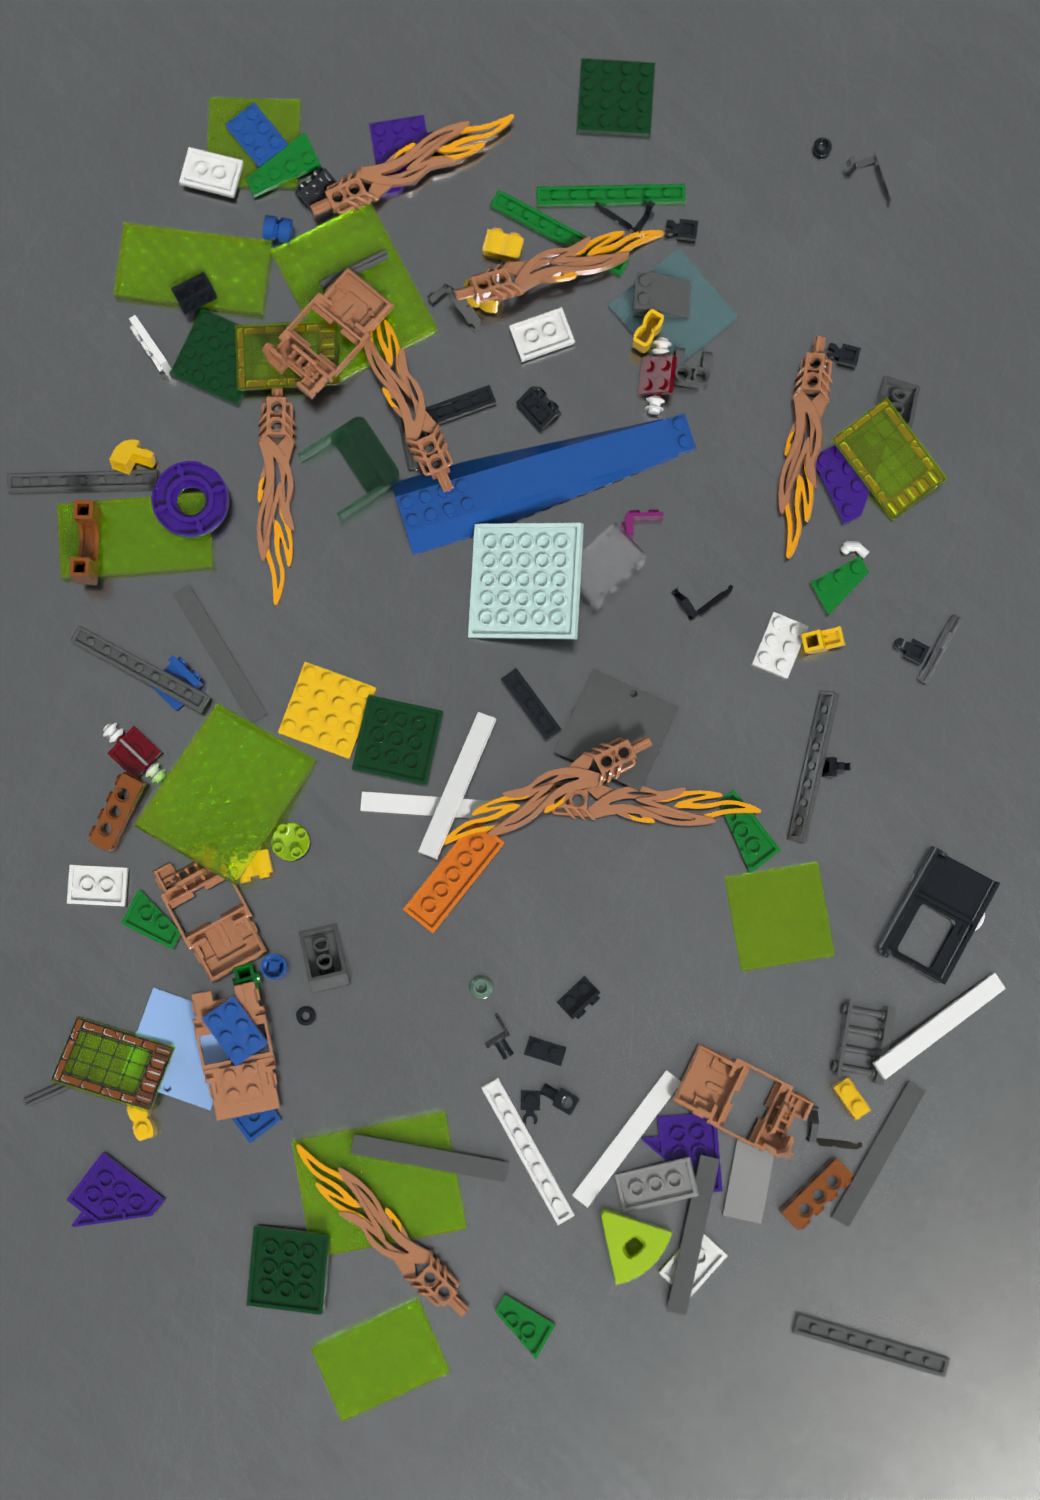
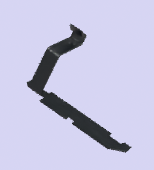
(625, 224)
(704, 608)

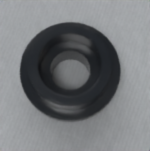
(826, 143)
(299, 1015)

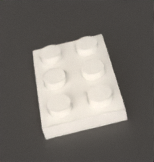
(211, 172)
(541, 334)
(149, 345)
(779, 645)
(97, 885)
(709, 1259)

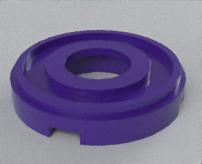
(184, 476)

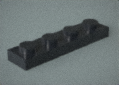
(461, 405)
(530, 704)

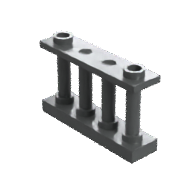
(884, 1035)

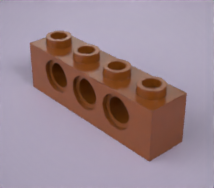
(118, 823)
(818, 1182)

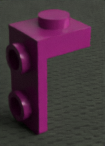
(627, 526)

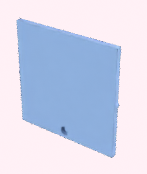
(171, 1022)

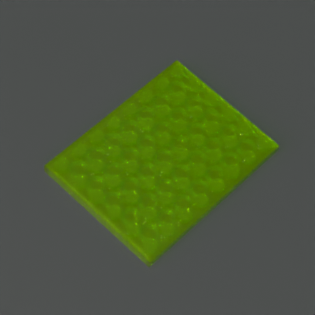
(339, 245)
(225, 793)
(420, 1197)

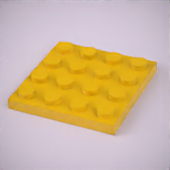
(326, 710)

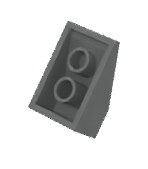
(662, 293)
(902, 396)
(323, 957)

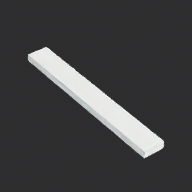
(457, 785)
(422, 805)
(938, 1025)
(626, 1138)
(528, 1151)

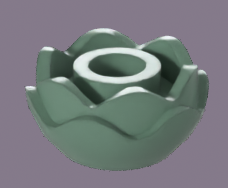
(487, 985)

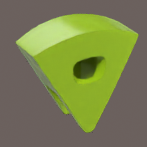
(632, 1244)

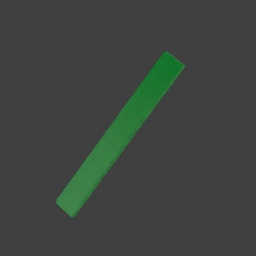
(610, 195)
(543, 224)

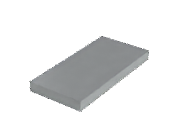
(748, 1183)
(656, 1184)

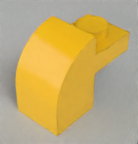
(129, 453)
(821, 641)

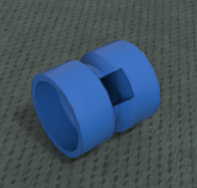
(279, 229)
(274, 966)

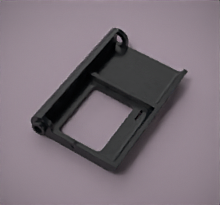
(950, 890)

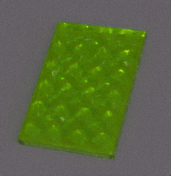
(380, 1360)

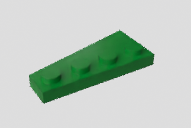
(288, 164)
(751, 837)

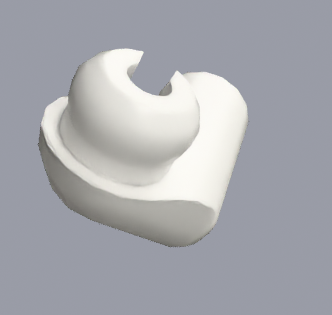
(854, 546)

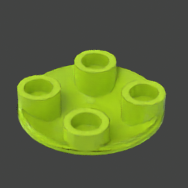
(290, 841)

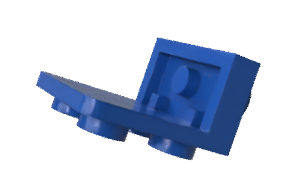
(178, 669)

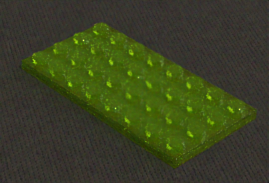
(162, 257)
(135, 539)

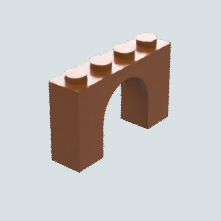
(85, 566)

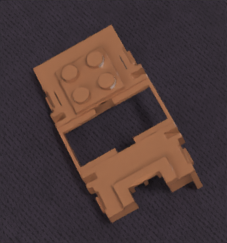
(351, 306)
(225, 942)
(711, 1085)
(242, 1087)

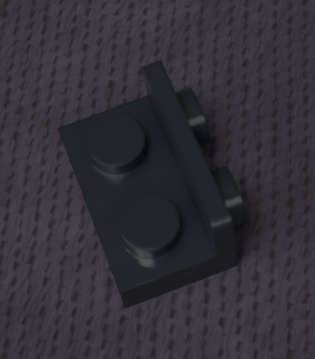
(315, 187)
(194, 293)
(538, 406)
(578, 998)

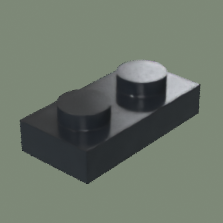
(545, 1050)

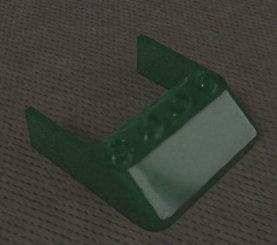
(364, 456)

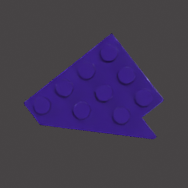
(394, 135)
(842, 484)
(686, 1137)
(112, 1194)

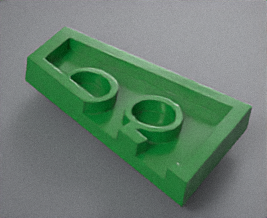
(838, 583)
(150, 921)
(525, 1323)

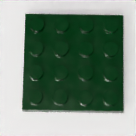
(615, 97)
(210, 357)
(397, 740)
(288, 1270)

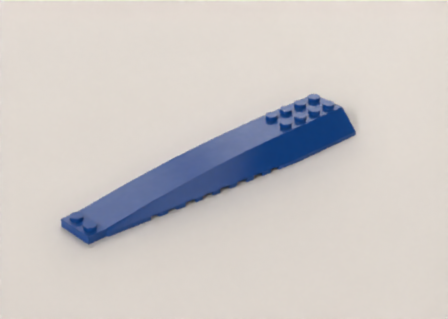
(532, 479)

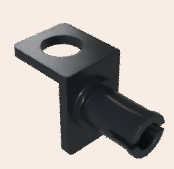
(500, 1042)
(560, 1098)

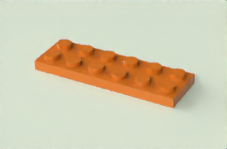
(452, 878)

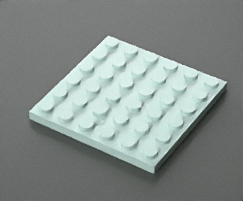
(526, 581)

